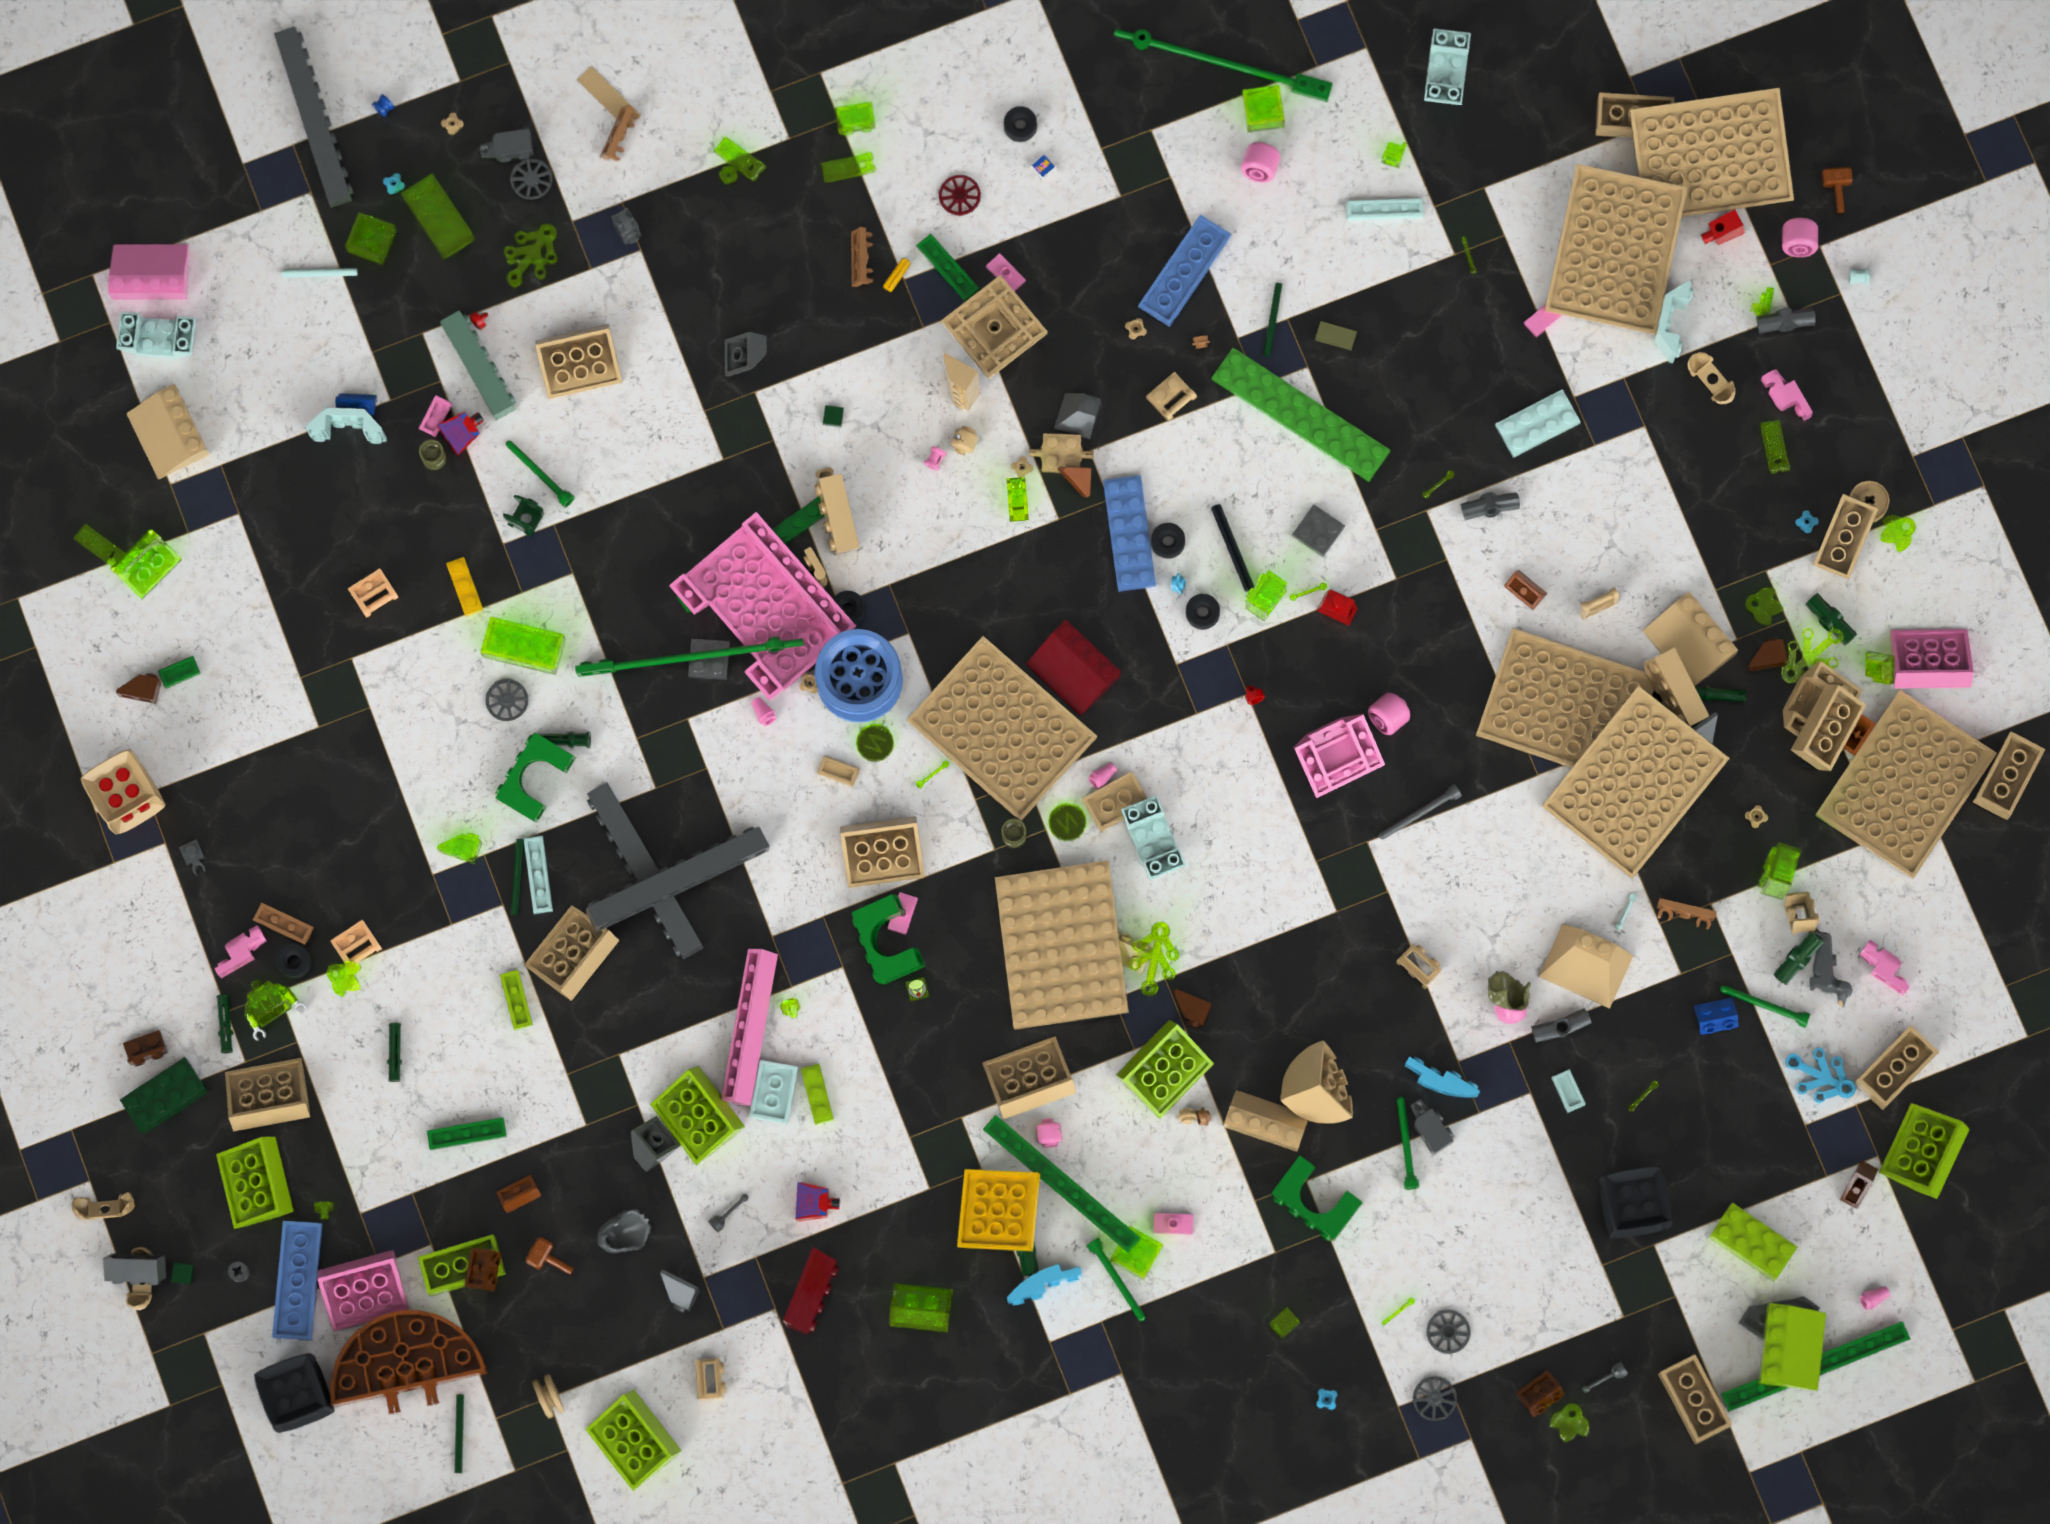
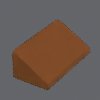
(1525, 589)
(518, 1194)

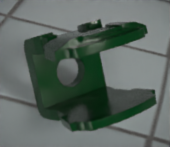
(525, 506)

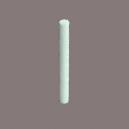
(319, 272)

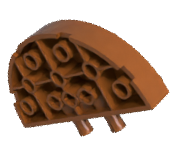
(401, 1355)

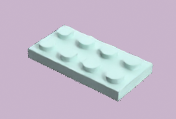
(1537, 423)

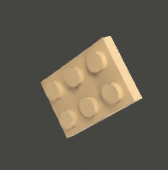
(1106, 803)

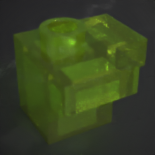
(1880, 667)

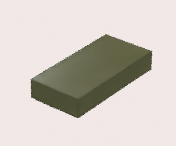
(1335, 335)

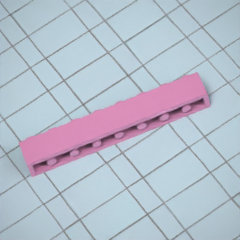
(749, 1027)

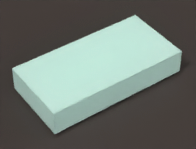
(1568, 1091)

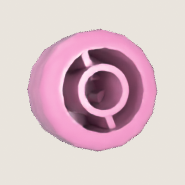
(1260, 162)
(1800, 237)
(1389, 713)

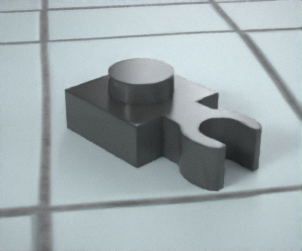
(192, 855)

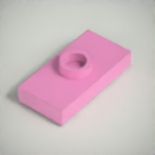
(1002, 267)
(435, 415)
(901, 923)
(1173, 1224)

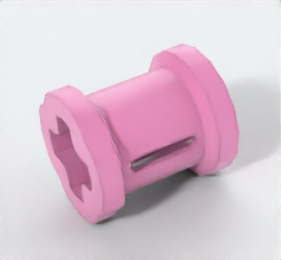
(935, 458)

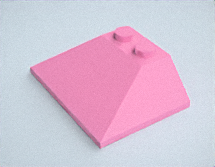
(1338, 753)

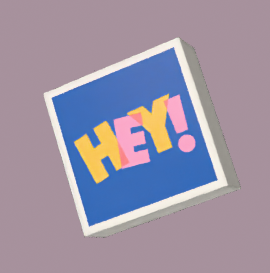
(1043, 166)

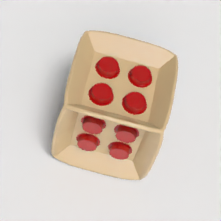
(122, 791)

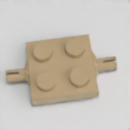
(1060, 451)

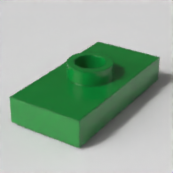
(179, 672)

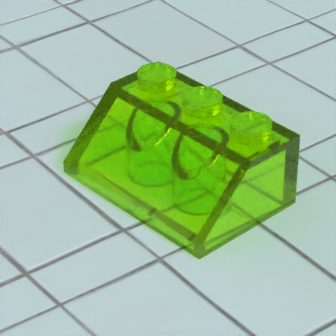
(145, 563)
(920, 1307)

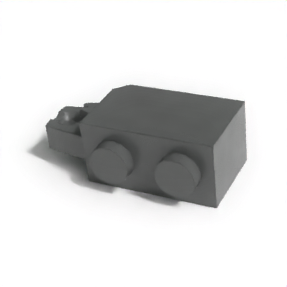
(509, 146)
(626, 226)
(1430, 1128)

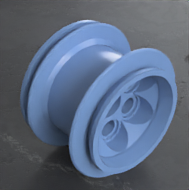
(882, 695)

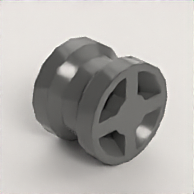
(241, 1274)

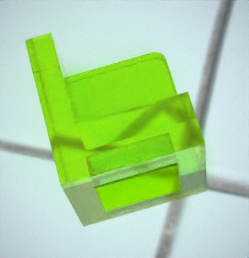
(1394, 154)
(1284, 1323)

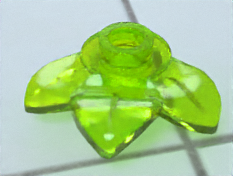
(1895, 534)
(1766, 605)
(346, 977)
(1568, 1425)

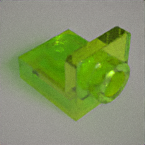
(1766, 300)

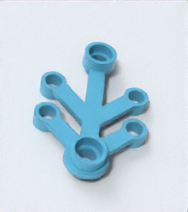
(1823, 1077)

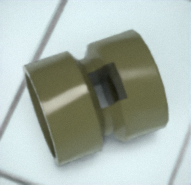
(432, 454)
(1014, 833)

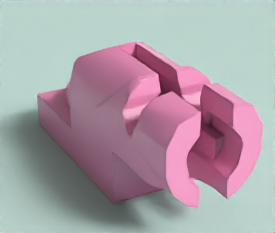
(1786, 394)
(240, 951)
(1885, 966)

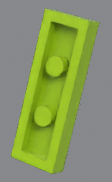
(516, 1000)
(817, 1094)

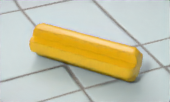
(897, 274)

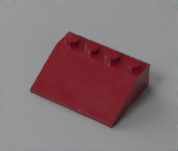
(1073, 668)
(810, 1292)

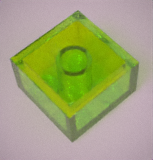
(1263, 108)
(370, 238)
(1266, 595)
(1140, 1258)

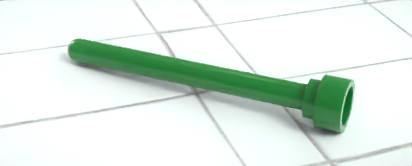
(565, 498)
(1801, 1018)
(1411, 1181)
(1096, 1247)

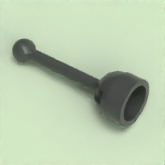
(718, 1222)
(1617, 1371)

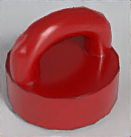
(478, 320)
(1254, 695)

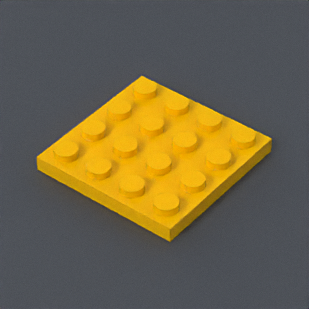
(998, 1210)

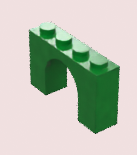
(512, 790)
(868, 921)
(1328, 1223)

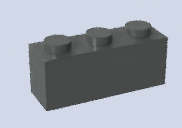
(134, 1268)

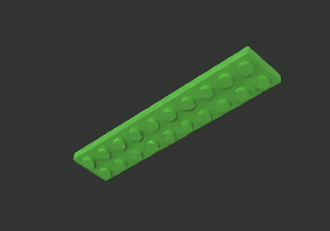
(1301, 414)

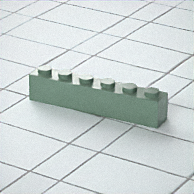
(477, 365)

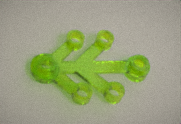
(532, 252)
(1808, 657)
(1155, 955)

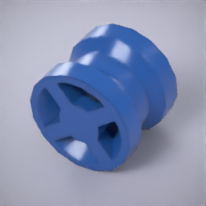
(383, 105)

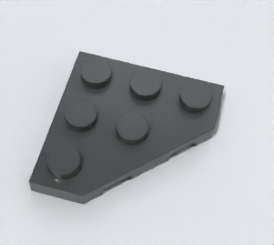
(1755, 1316)

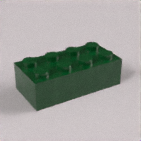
(164, 1095)

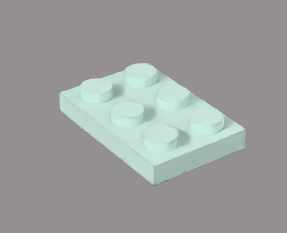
(773, 1092)

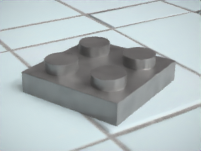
(1318, 530)
(710, 667)

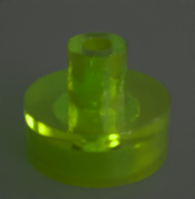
(790, 1007)
(324, 1208)

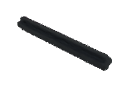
(1232, 547)

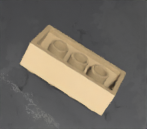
(962, 382)
(1265, 1121)

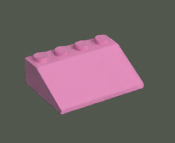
(149, 272)
(1931, 658)
(362, 1290)

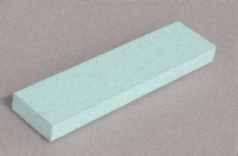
(1385, 209)
(538, 874)

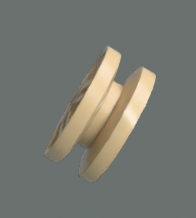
(1874, 491)
(548, 1396)

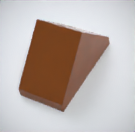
(1079, 478)
(1859, 734)

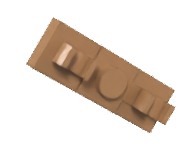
(618, 133)
(860, 256)
(1686, 911)
(283, 923)

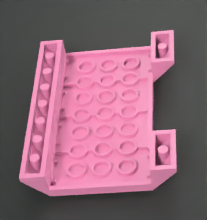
(763, 595)

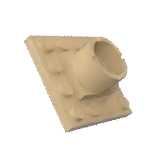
(994, 309)

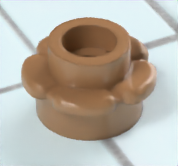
(1200, 341)
(1203, 1117)

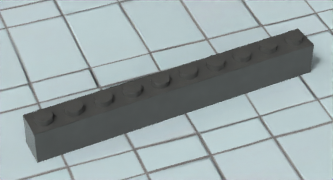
(313, 117)
(642, 865)
(677, 878)

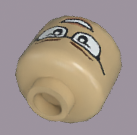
(964, 440)

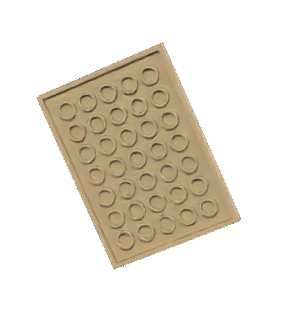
(1719, 148)
(1616, 249)
(1555, 698)
(1001, 728)
(1635, 782)
(1906, 784)
(1061, 945)

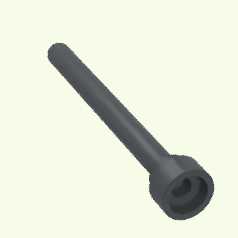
(1451, 793)

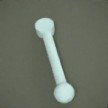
(1632, 898)

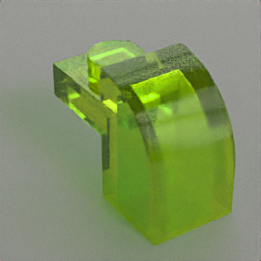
(1017, 499)

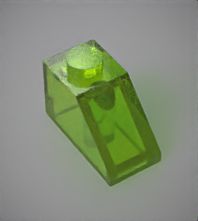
(462, 847)

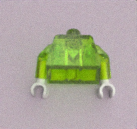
(267, 1003)

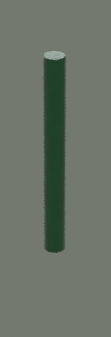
(1272, 319)
(517, 877)
(459, 1433)

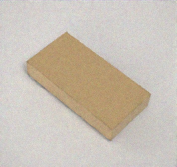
(838, 771)

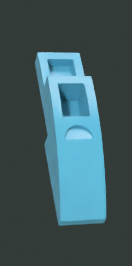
(1449, 1084)
(1035, 1285)

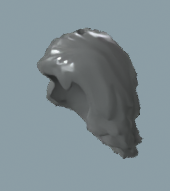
(624, 1232)

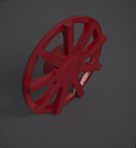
(959, 195)

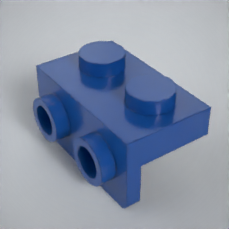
(357, 401)
(1716, 1016)

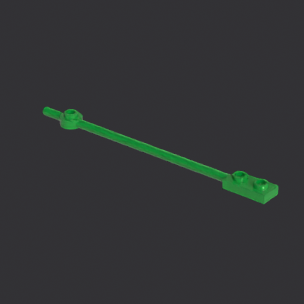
(1302, 84)
(606, 666)

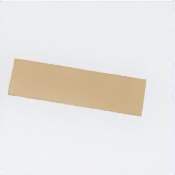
(604, 92)

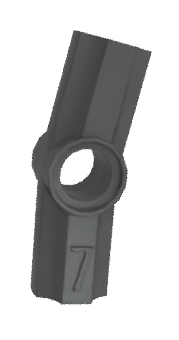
(1785, 320)
(1490, 505)
(1549, 1030)

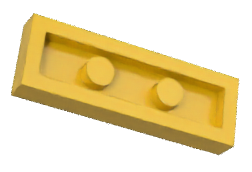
(464, 586)

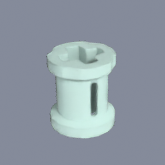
(1859, 276)

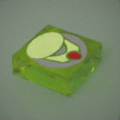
(917, 989)

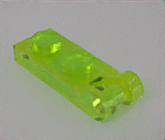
(739, 158)
(848, 167)
(1774, 446)
(98, 545)

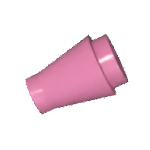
(763, 712)
(1102, 775)
(1871, 1298)

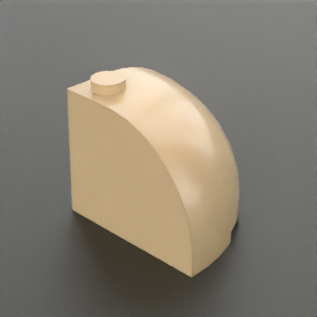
(1316, 1086)

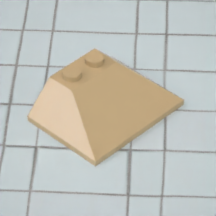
(1807, 693)
(1586, 965)

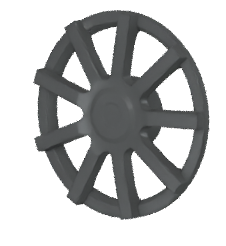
(531, 178)
(506, 699)
(1448, 1332)
(1435, 1398)

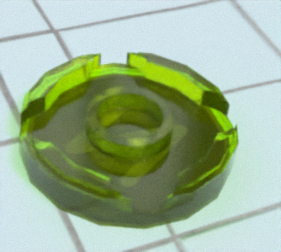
(875, 742)
(1067, 822)

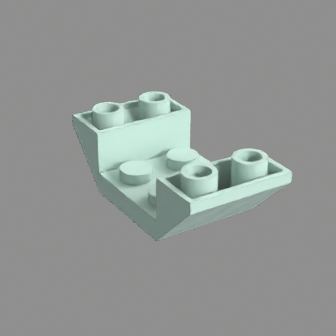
(1447, 66)
(156, 336)
(1666, 341)
(320, 426)
(1152, 837)

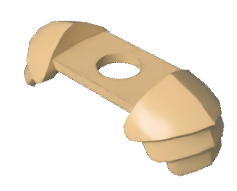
(1701, 365)
(86, 1210)
(140, 1294)

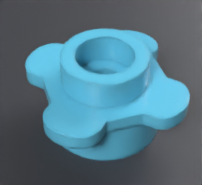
(394, 188)
(1804, 526)
(1178, 583)
(1330, 1403)

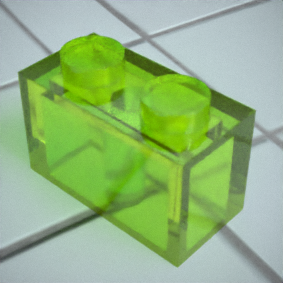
(855, 118)

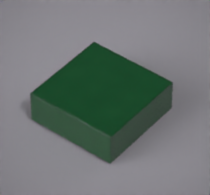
(833, 416)
(182, 1273)

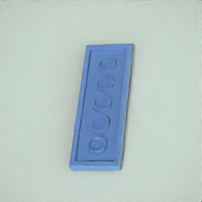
(1185, 270)
(1129, 533)
(297, 1280)

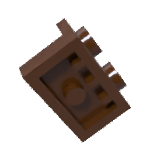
(145, 1048)
(482, 1269)
(1540, 1393)

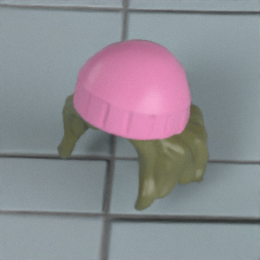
(1508, 997)

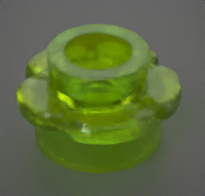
(728, 170)

